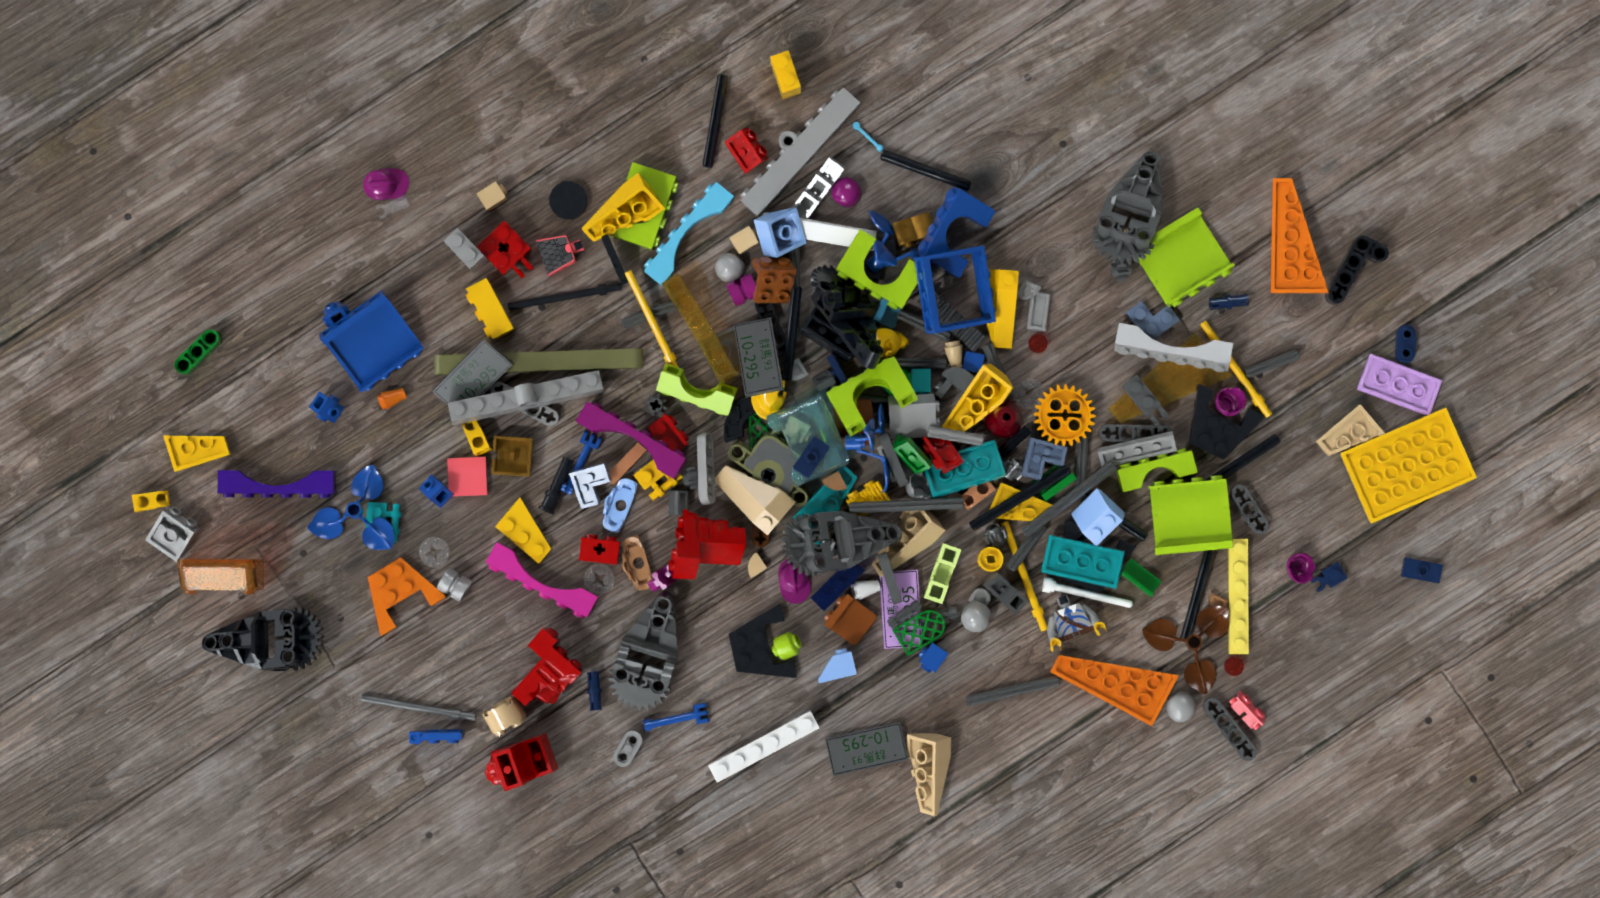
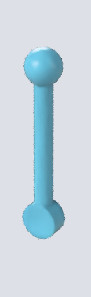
(856, 125)

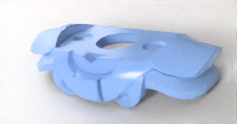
(624, 491)

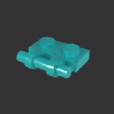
(379, 510)

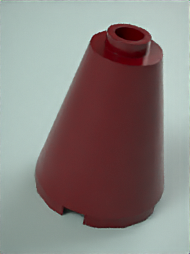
(1001, 427)

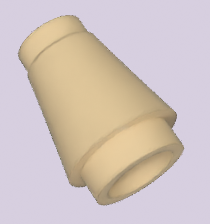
(954, 353)

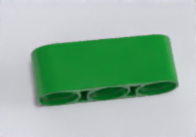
(188, 354)

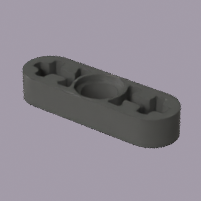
(893, 459)
(1253, 524)
(889, 578)

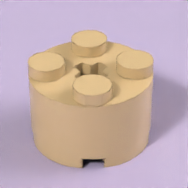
(504, 714)

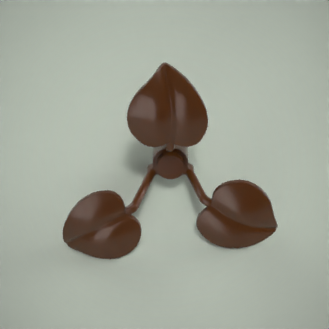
(1213, 622)

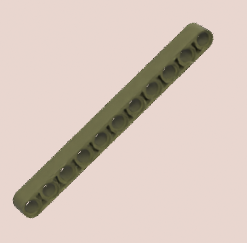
(556, 360)

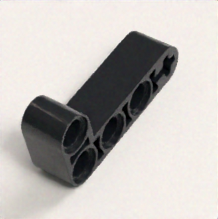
(1350, 271)

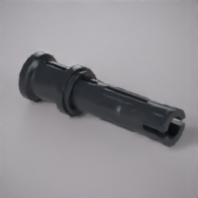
(553, 494)

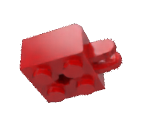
(504, 260)

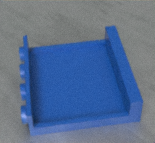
(371, 341)

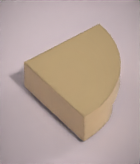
(755, 565)

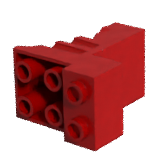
(704, 543)
(551, 673)
(521, 762)

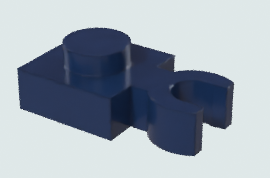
(1331, 575)

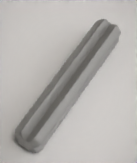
(955, 435)

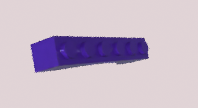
(236, 482)

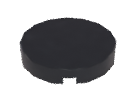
(568, 200)

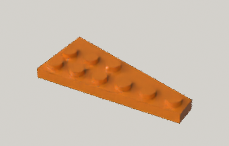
(1293, 254)
(1127, 688)

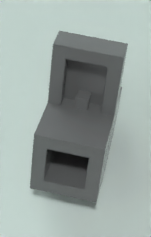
(954, 377)
(1005, 592)

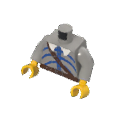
(1071, 622)

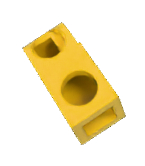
(476, 438)
(150, 501)

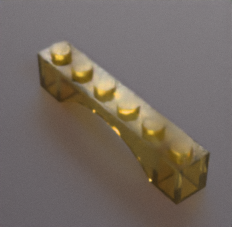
(701, 328)

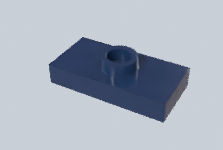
(837, 371)
(810, 457)
(1421, 570)

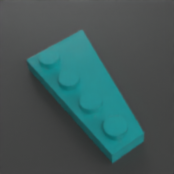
(828, 499)

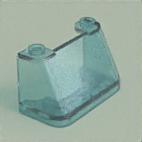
(800, 424)

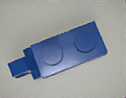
(436, 735)

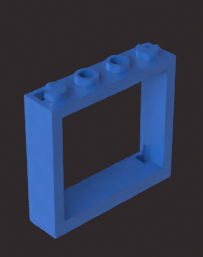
(927, 292)

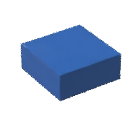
(973, 361)

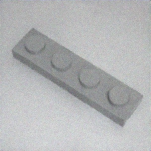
(1138, 449)

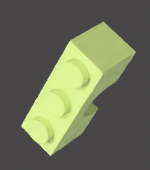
(942, 573)

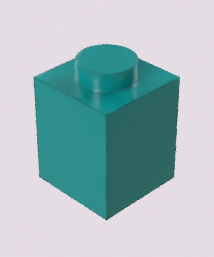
(921, 380)

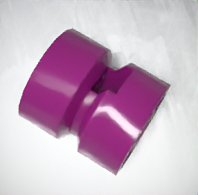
(741, 290)

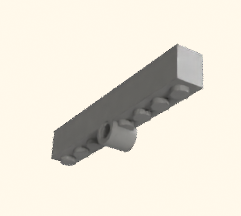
(800, 152)
(525, 397)

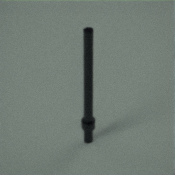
(602, 290)

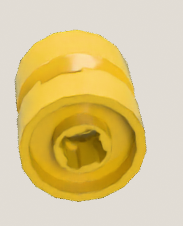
(990, 559)

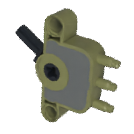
(773, 455)

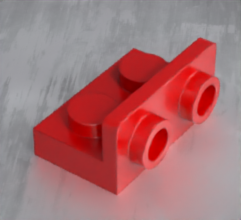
(746, 149)
(666, 431)
(943, 454)

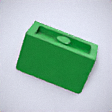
(911, 454)
(1056, 487)
(1140, 577)

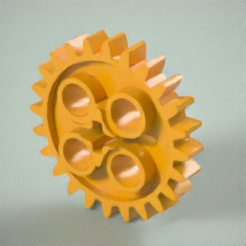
(1064, 397)

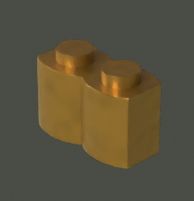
(912, 229)

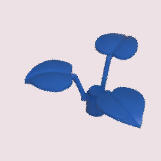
(882, 256)
(858, 442)
(378, 535)

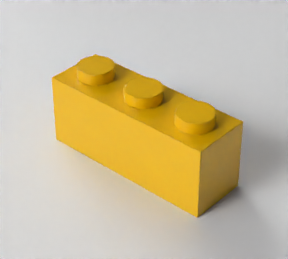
(489, 309)

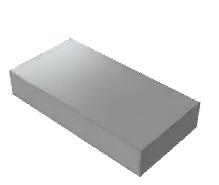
(1038, 312)

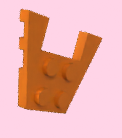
(395, 584)

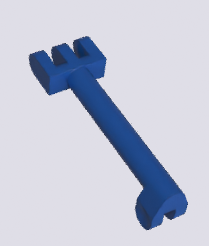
(568, 488)
(696, 714)

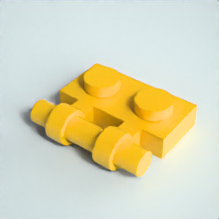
(650, 475)

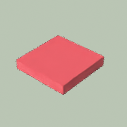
(467, 476)

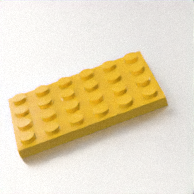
(1408, 465)

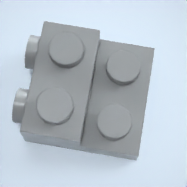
(172, 533)

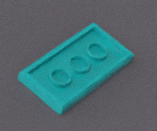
(979, 466)
(1082, 561)

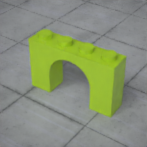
(646, 233)
(853, 268)
(886, 374)

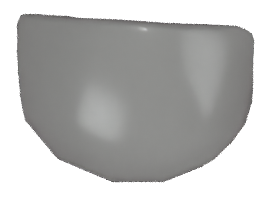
(729, 267)
(918, 487)
(975, 616)
(1181, 707)

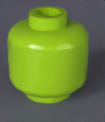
(786, 645)

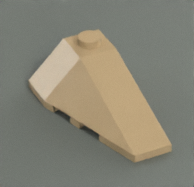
(757, 500)

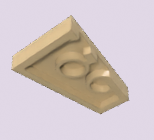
(1349, 431)

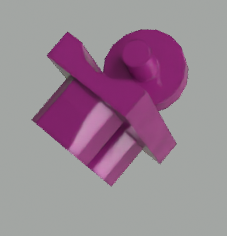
(661, 579)

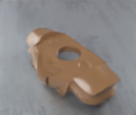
(633, 549)

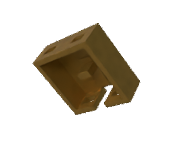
(513, 456)

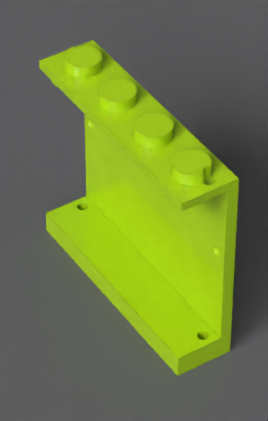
(1185, 259)
(1191, 515)

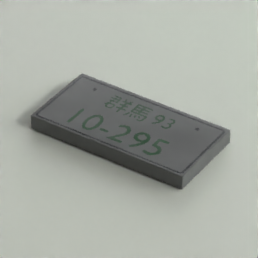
(758, 357)
(473, 373)
(866, 749)

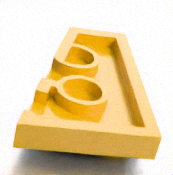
(195, 450)

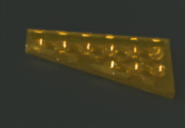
(1169, 382)

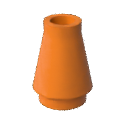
(390, 398)

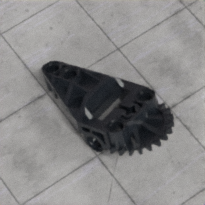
(855, 325)
(251, 640)

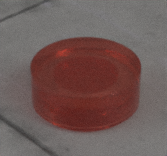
(1037, 343)
(1233, 666)

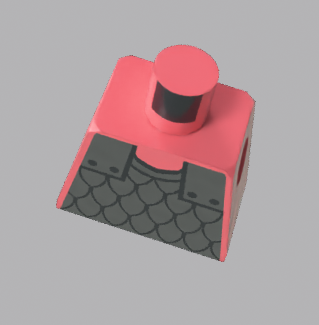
(558, 253)

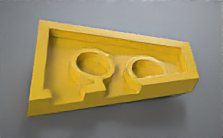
(1025, 511)
(524, 532)

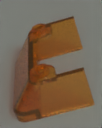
(221, 574)

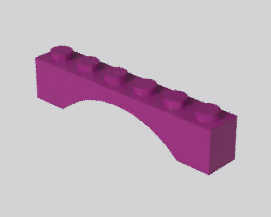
(597, 420)

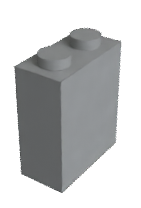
(465, 250)
(914, 418)

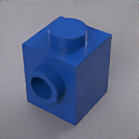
(436, 491)
(932, 657)

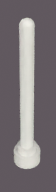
(1051, 585)

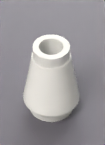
(864, 588)

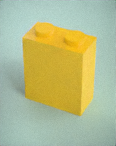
(785, 74)

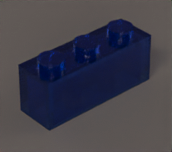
(836, 586)

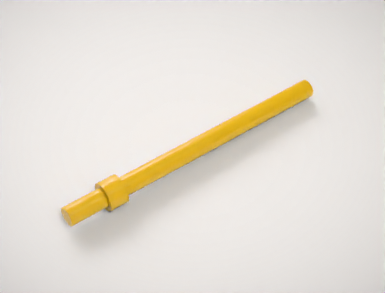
(669, 356)
(1258, 400)
(1037, 611)

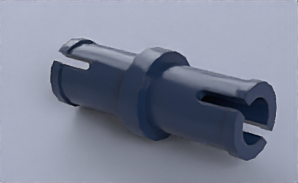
(1228, 302)
(594, 690)

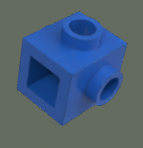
(331, 310)
(326, 407)

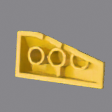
(627, 206)
(1004, 287)
(981, 397)

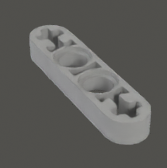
(543, 419)
(705, 459)

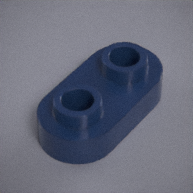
(1403, 343)

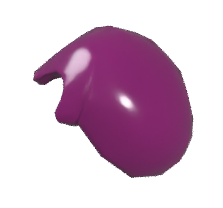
(846, 192)
(1230, 401)
(1300, 567)

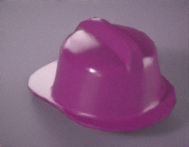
(386, 184)
(793, 586)

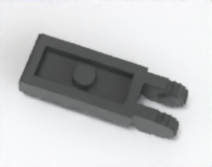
(1144, 399)

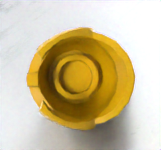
(890, 341)
(768, 403)

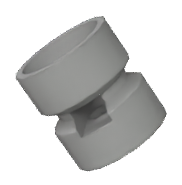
(455, 585)

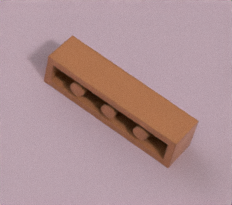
(627, 462)

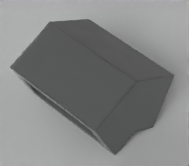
(677, 502)

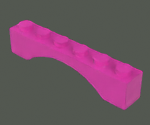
(506, 560)

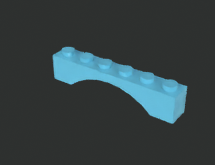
(713, 203)

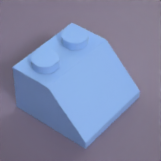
(780, 232)
(1097, 516)
(838, 666)

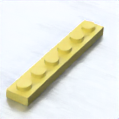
(1238, 598)

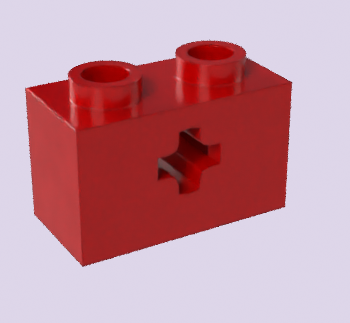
(588, 551)

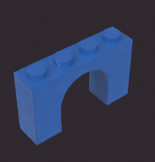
(956, 205)

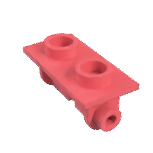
(1254, 716)

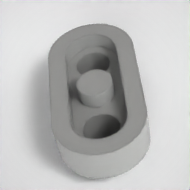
(627, 748)

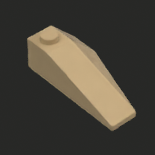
(918, 532)
(930, 762)

